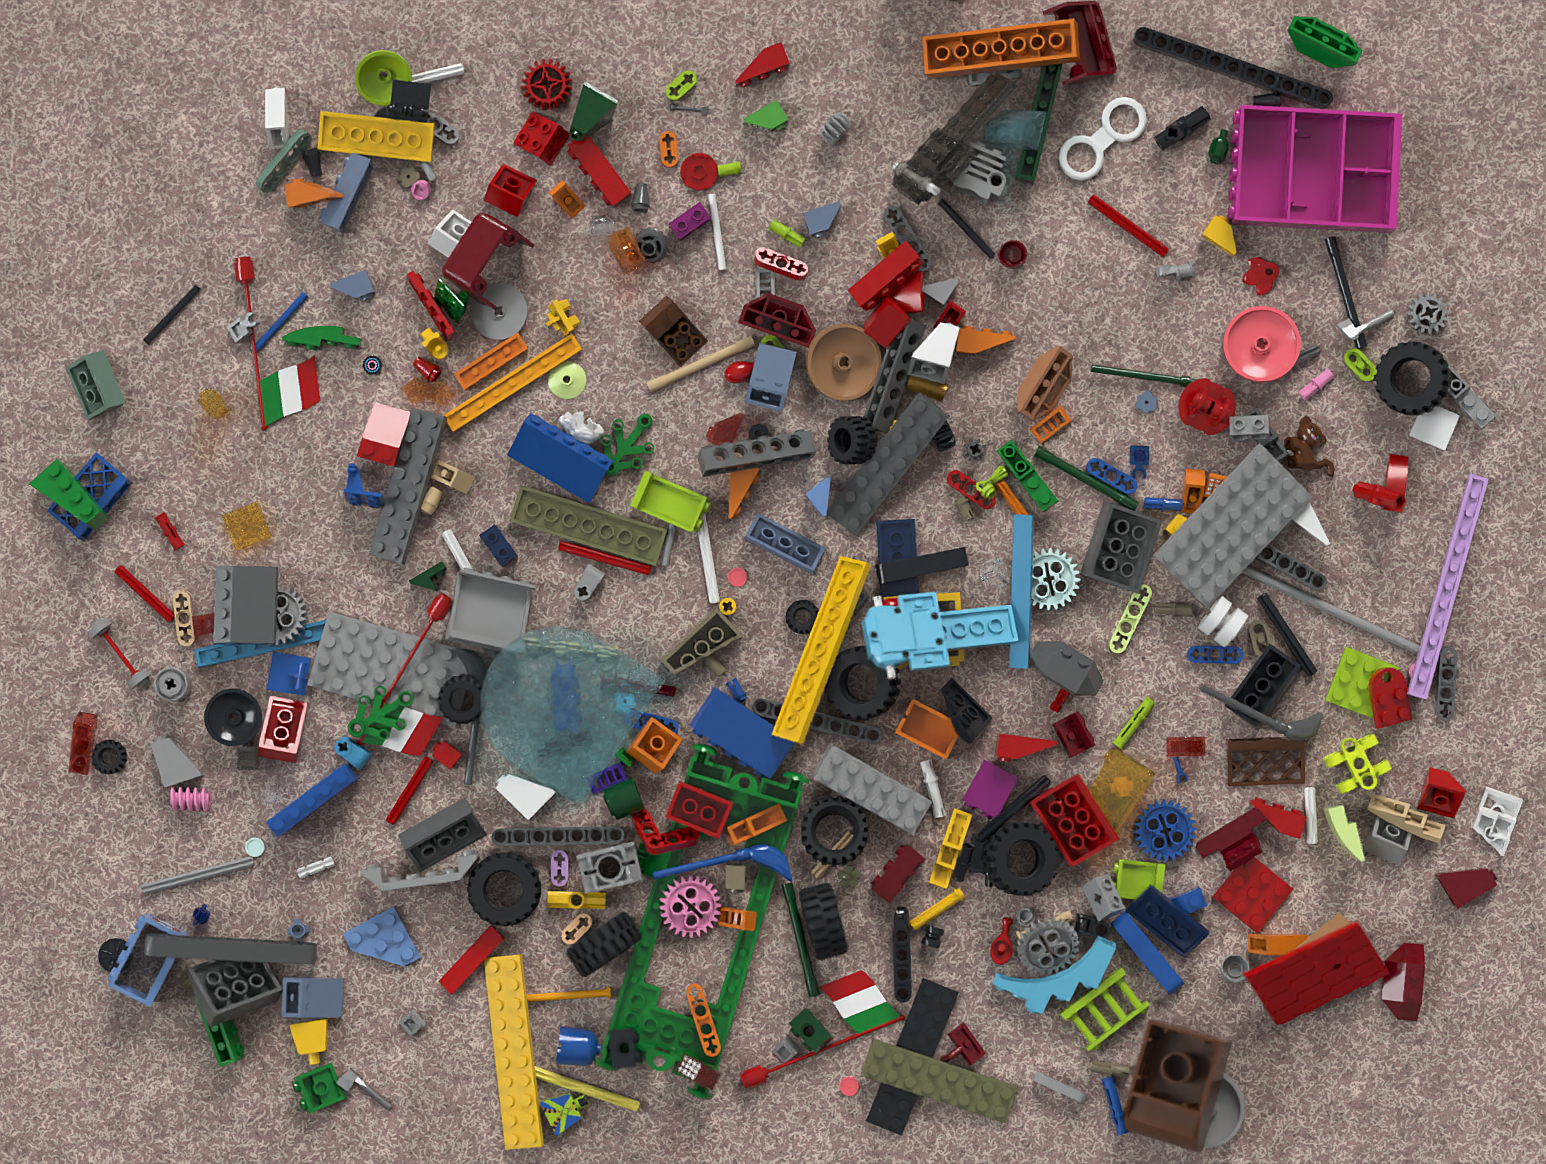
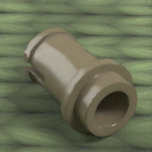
(964, 508)
(717, 667)

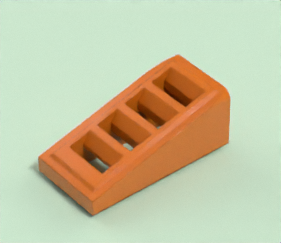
(1064, 414)
(747, 918)

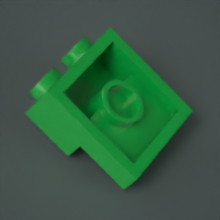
(318, 1088)

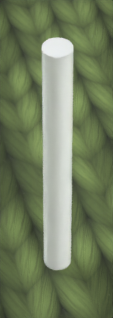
(717, 231)

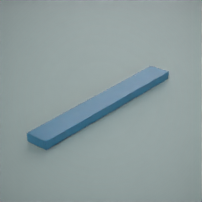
(1022, 588)
(222, 653)

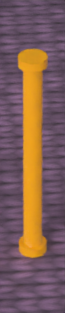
(569, 995)

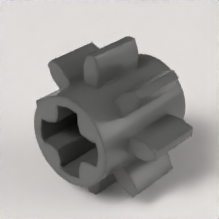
(969, 451)

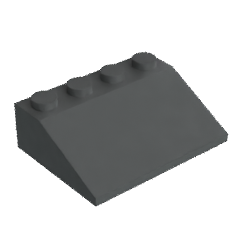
(1121, 547)
(245, 605)
(233, 988)

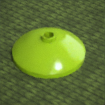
(374, 86)

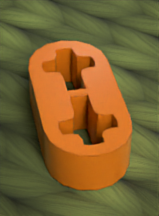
(663, 149)

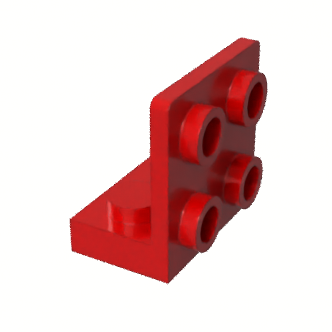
(541, 138)

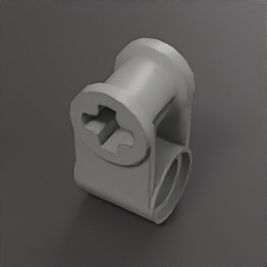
(590, 579)

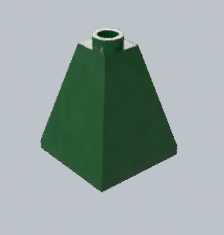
(592, 112)

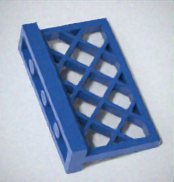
(107, 500)

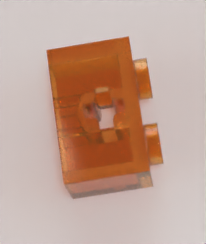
(626, 250)

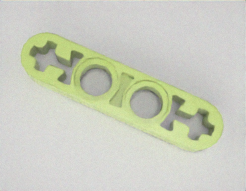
(1133, 620)

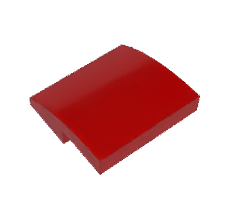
(910, 294)

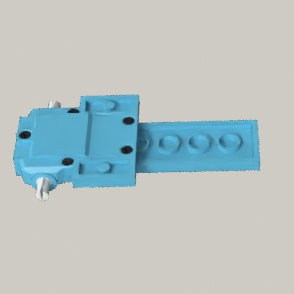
(923, 634)

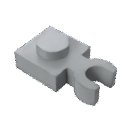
(242, 326)

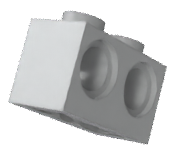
(1250, 428)

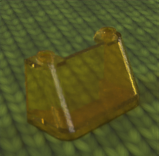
(1120, 786)

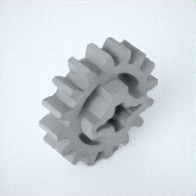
(1424, 304)

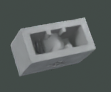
(1103, 897)

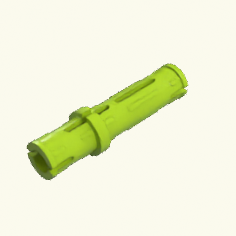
(1134, 722)

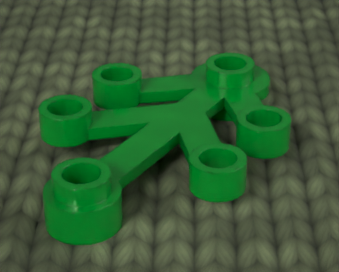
(625, 448)
(377, 715)

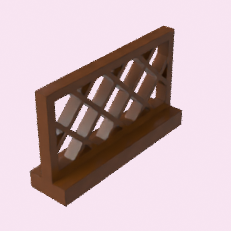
(1265, 744)

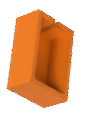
(927, 729)

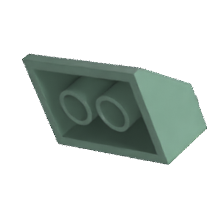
(95, 384)

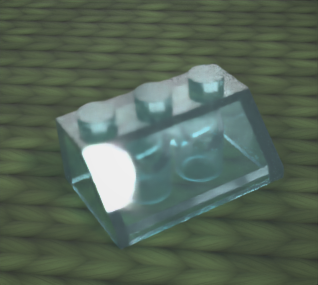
(1015, 129)

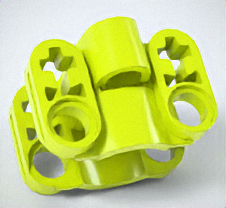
(1349, 758)

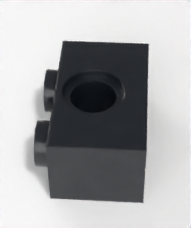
(617, 1039)

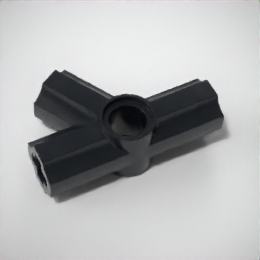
(1182, 128)

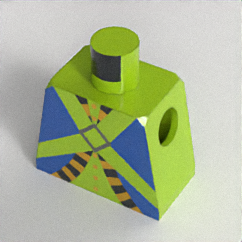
(563, 1110)

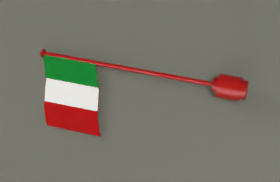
(289, 388)
(419, 725)
(860, 1007)

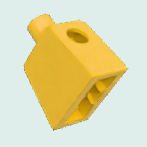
(311, 1038)

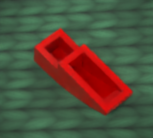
(1396, 476)

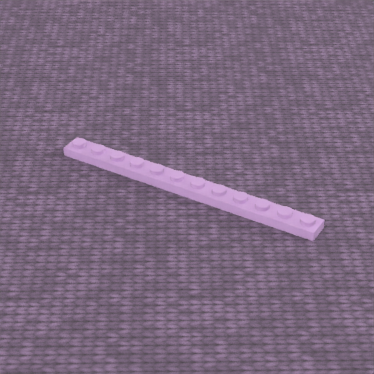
(1447, 586)

